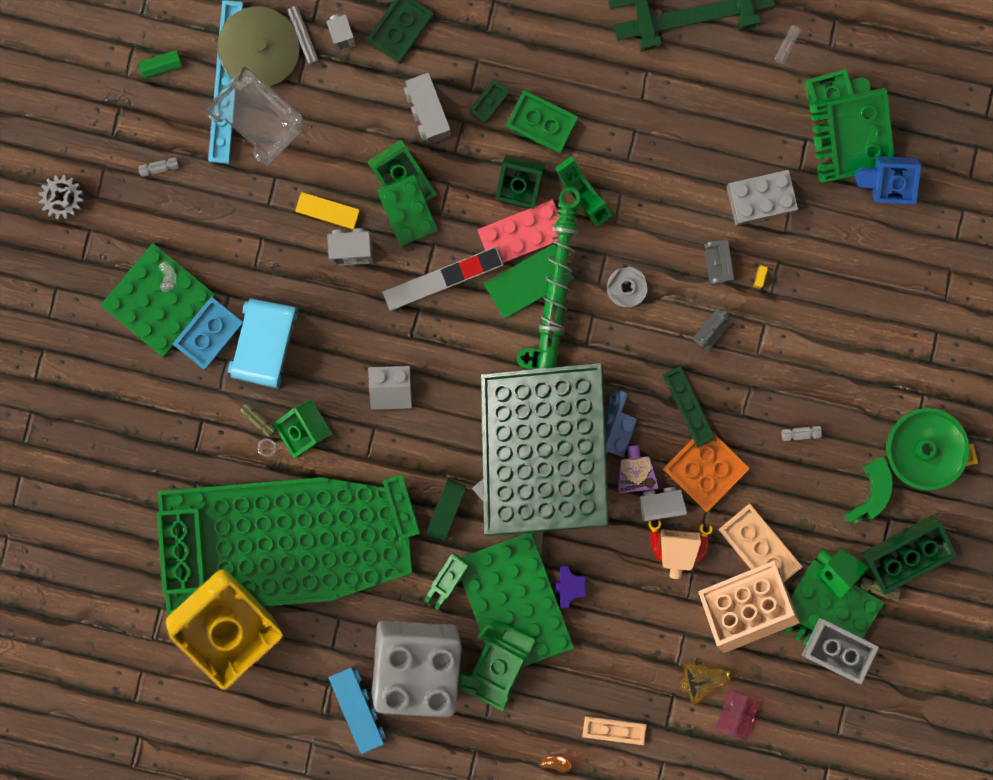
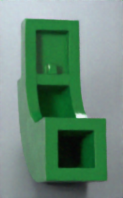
(590, 202)
(880, 491)

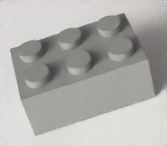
(427, 109)
(762, 197)
(350, 247)
(840, 651)

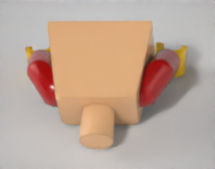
(679, 548)

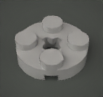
(638, 284)

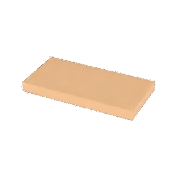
(758, 543)

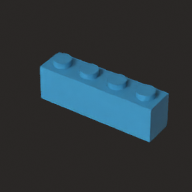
(357, 710)

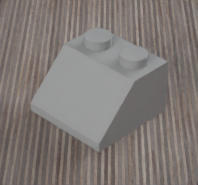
(390, 387)
(662, 505)

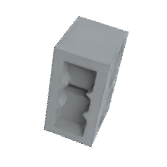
(340, 32)

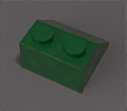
(520, 181)

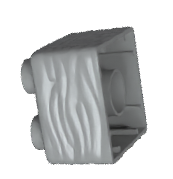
(416, 668)

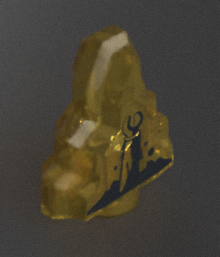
(700, 681)

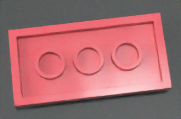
(521, 232)

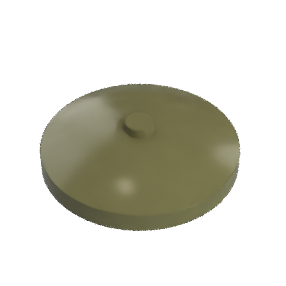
(259, 41)

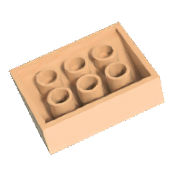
(748, 607)

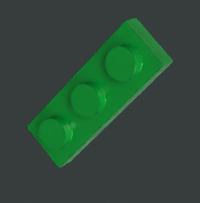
(401, 506)

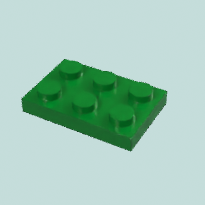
(541, 122)
(406, 210)

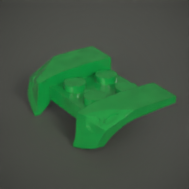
(498, 664)

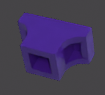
(569, 586)

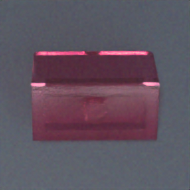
(737, 715)

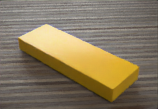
(327, 210)

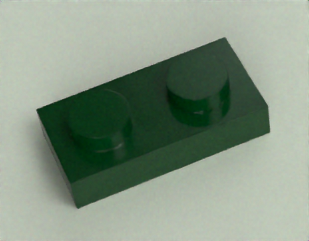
(489, 101)

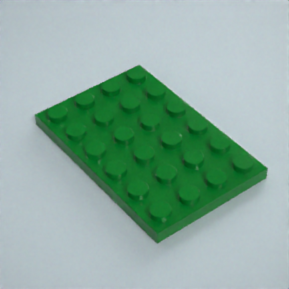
(513, 588)

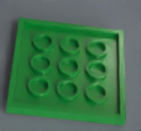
(150, 312)

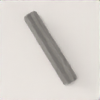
(302, 34)

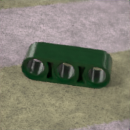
(446, 509)

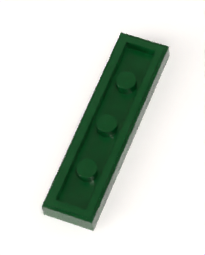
(689, 406)

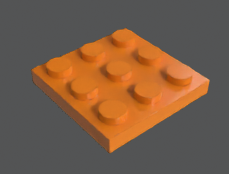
(706, 471)

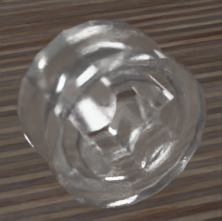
(260, 448)

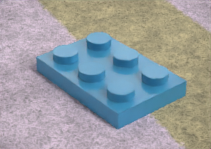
(208, 333)

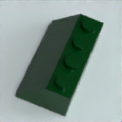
(908, 554)

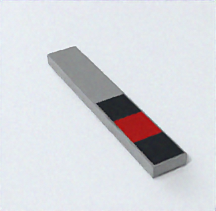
(443, 278)

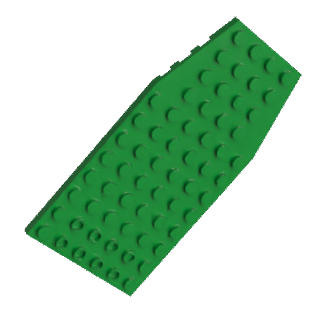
(280, 540)

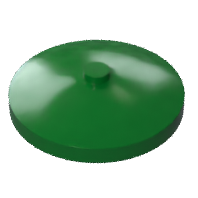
(927, 449)

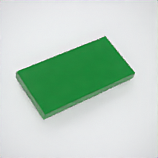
(523, 282)

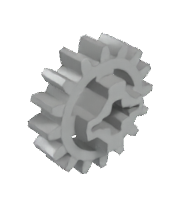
(54, 201)

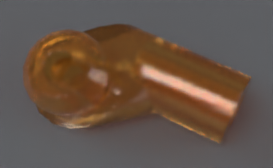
(557, 762)

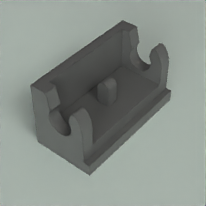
(718, 262)

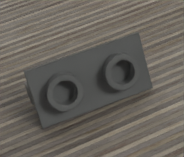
(712, 329)

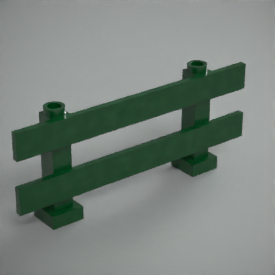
(648, 25)

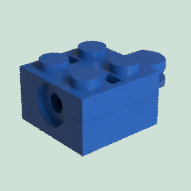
(891, 179)

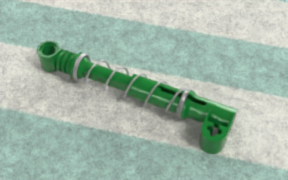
(556, 287)

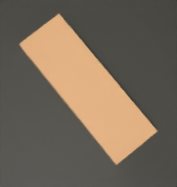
(614, 730)

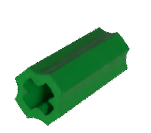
(160, 64)

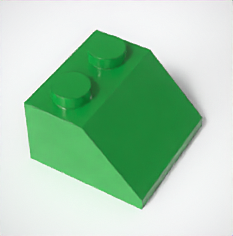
(302, 428)

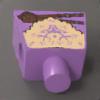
(636, 472)

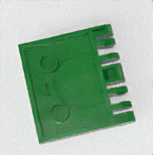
(856, 135)
(817, 600)

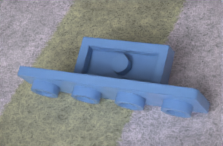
(618, 425)

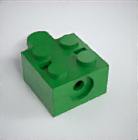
(836, 86)

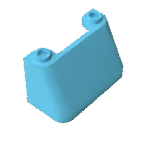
(263, 342)

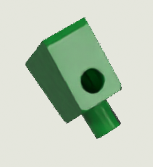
(840, 571)

